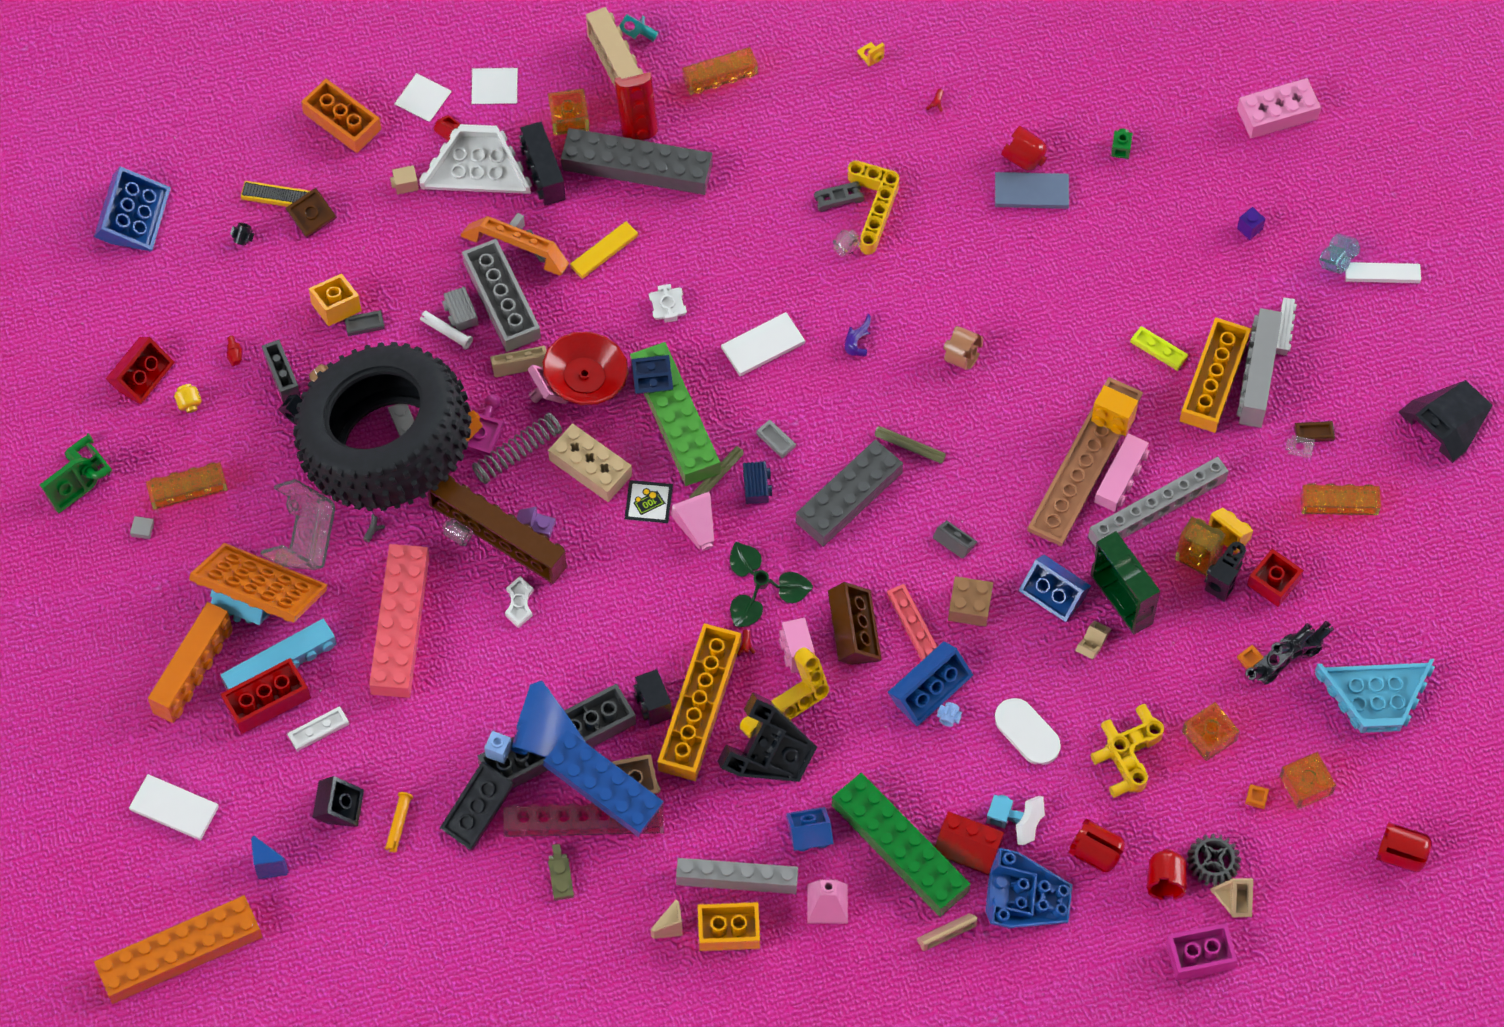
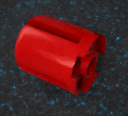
(1097, 846)
(1404, 848)

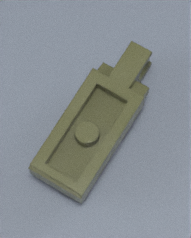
(560, 874)

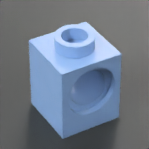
(498, 747)

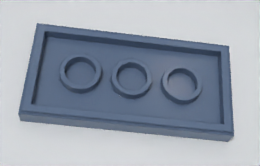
(1031, 190)

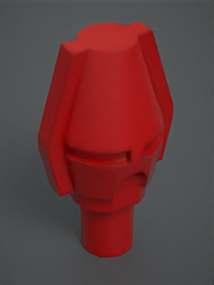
(234, 351)

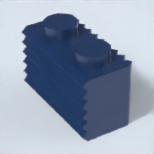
(756, 483)

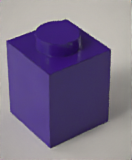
(1251, 223)

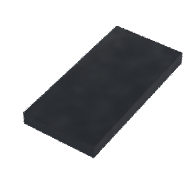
(477, 805)

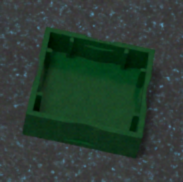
(1125, 582)

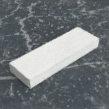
(318, 728)

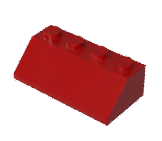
(265, 696)

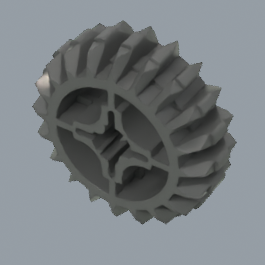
(1205, 846)

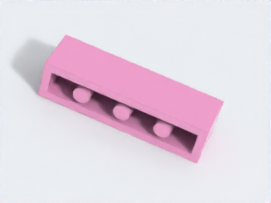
(1122, 472)

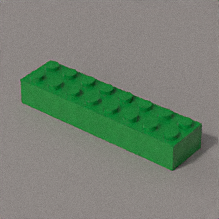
(900, 844)

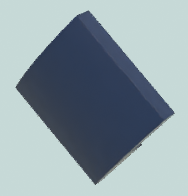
(652, 374)

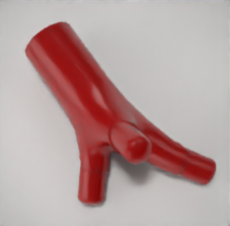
(937, 100)
(746, 644)

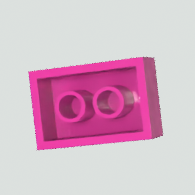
(1201, 952)

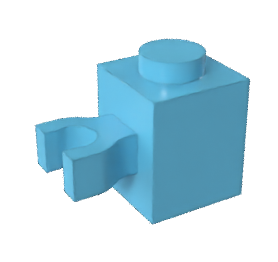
(1001, 812)

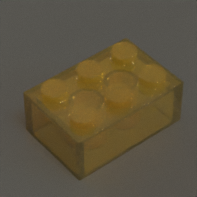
(1200, 545)

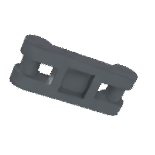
(838, 196)

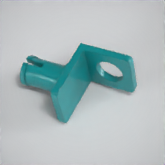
(640, 28)

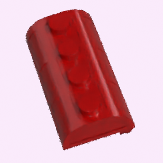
(636, 106)

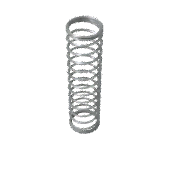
(549, 424)

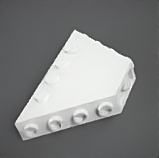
(476, 161)

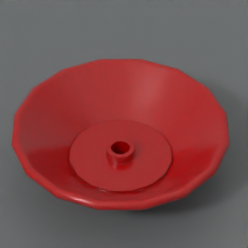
(589, 355)

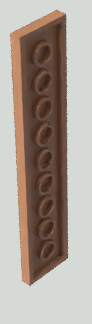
(1077, 476)

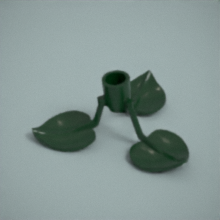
(746, 610)

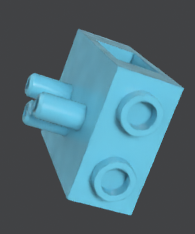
(238, 609)

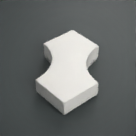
(518, 610)
(1027, 826)

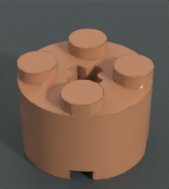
(962, 348)

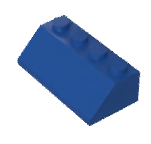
(930, 683)

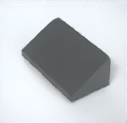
(954, 539)

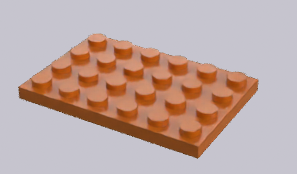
(258, 582)

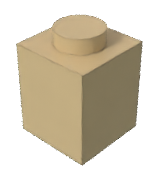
(404, 180)

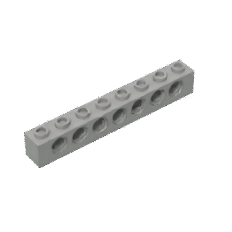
(1161, 501)

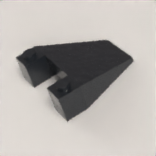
(775, 749)

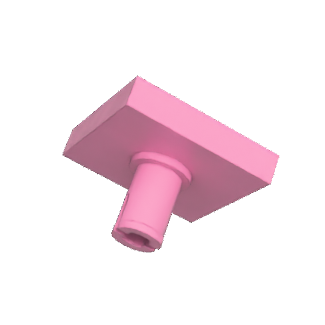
(543, 389)

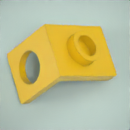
(874, 55)

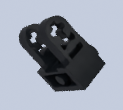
(1223, 574)

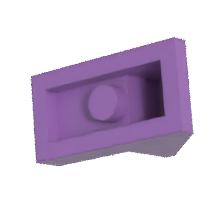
(539, 522)

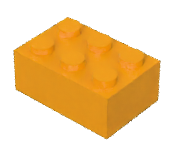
(728, 926)

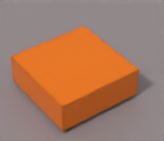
(1249, 657)
(1257, 796)

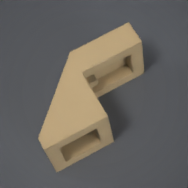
(1093, 639)

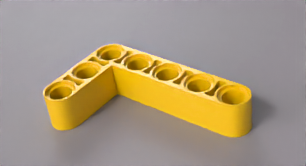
(880, 204)
(801, 696)

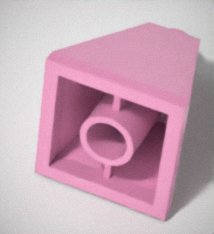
(696, 520)
(827, 902)

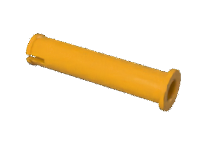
(398, 821)

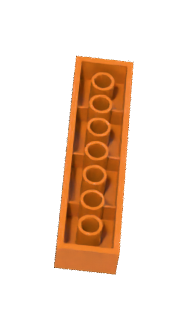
(178, 949)

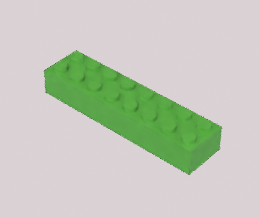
(681, 425)

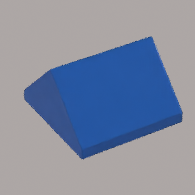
(267, 861)

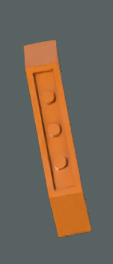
(555, 260)

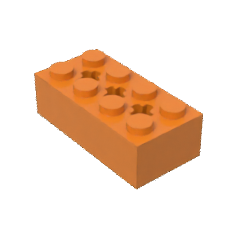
(341, 115)

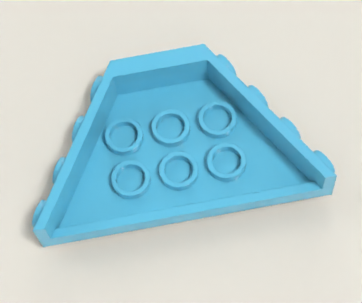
(1376, 695)

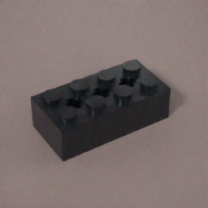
(542, 164)

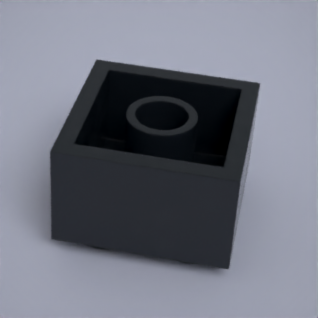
(652, 697)

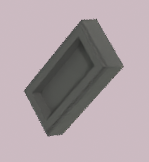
(364, 323)

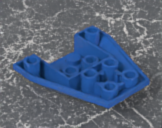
(1025, 893)

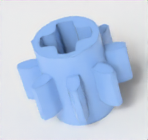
(949, 714)

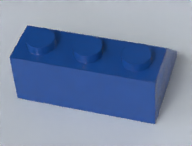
(1054, 587)

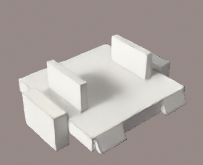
(667, 303)

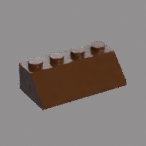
(854, 624)

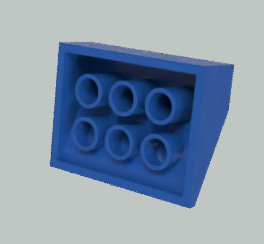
(132, 210)

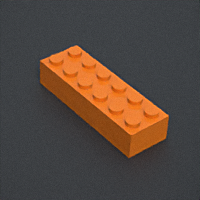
(190, 662)

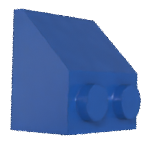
(810, 829)

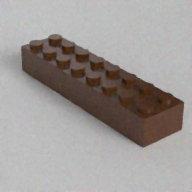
(499, 529)

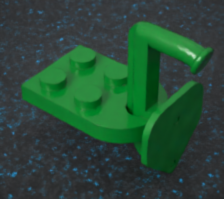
(75, 477)

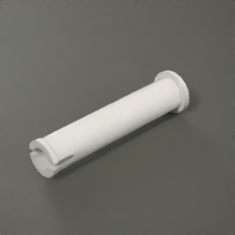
(446, 329)

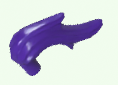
(854, 335)

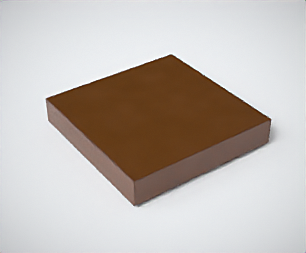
(311, 212)

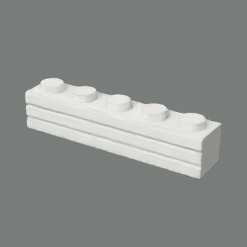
(1286, 326)

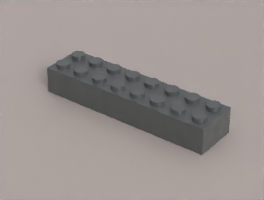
(636, 161)
(594, 718)

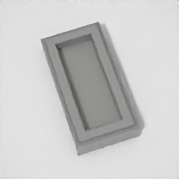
(775, 439)

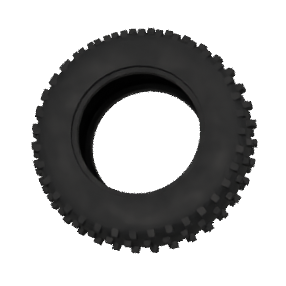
(403, 467)

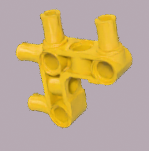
(1125, 759)

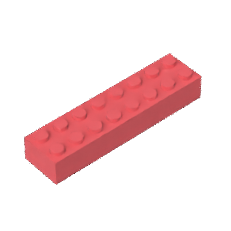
(399, 621)

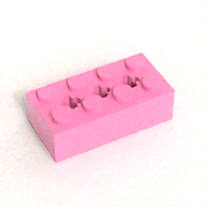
(1279, 108)

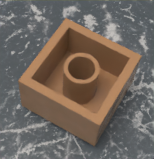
(970, 601)

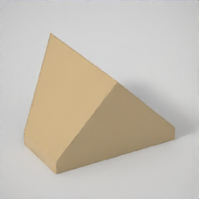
(1236, 896)
(669, 924)

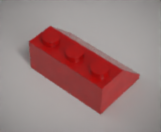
(140, 369)
(969, 842)

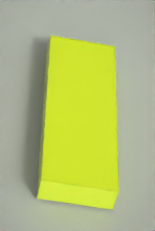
(1159, 348)

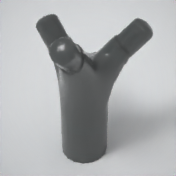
(372, 528)

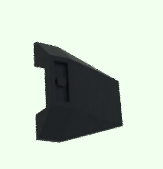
(1450, 416)

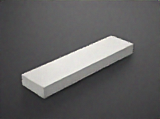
(1383, 272)

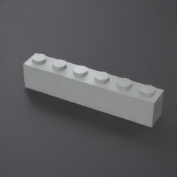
(737, 876)

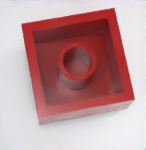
(1275, 577)

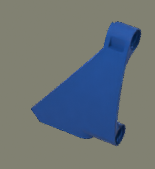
(541, 722)

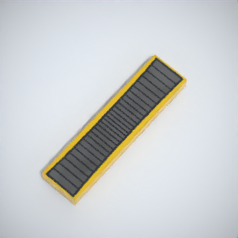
(271, 193)

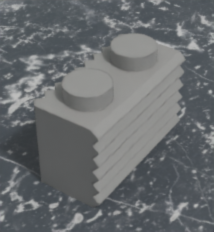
(460, 309)

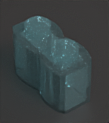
(1339, 253)

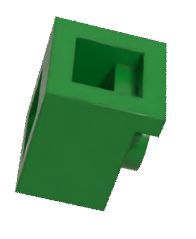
(1121, 144)

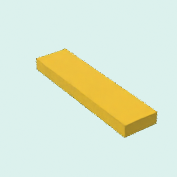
(604, 249)

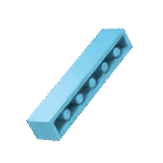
(299, 647)

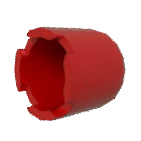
(1025, 150)
(1166, 875)

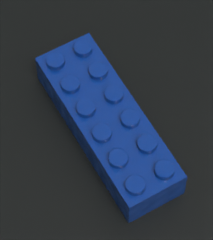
(603, 783)

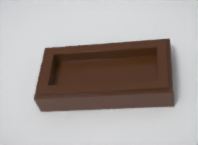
(1315, 430)

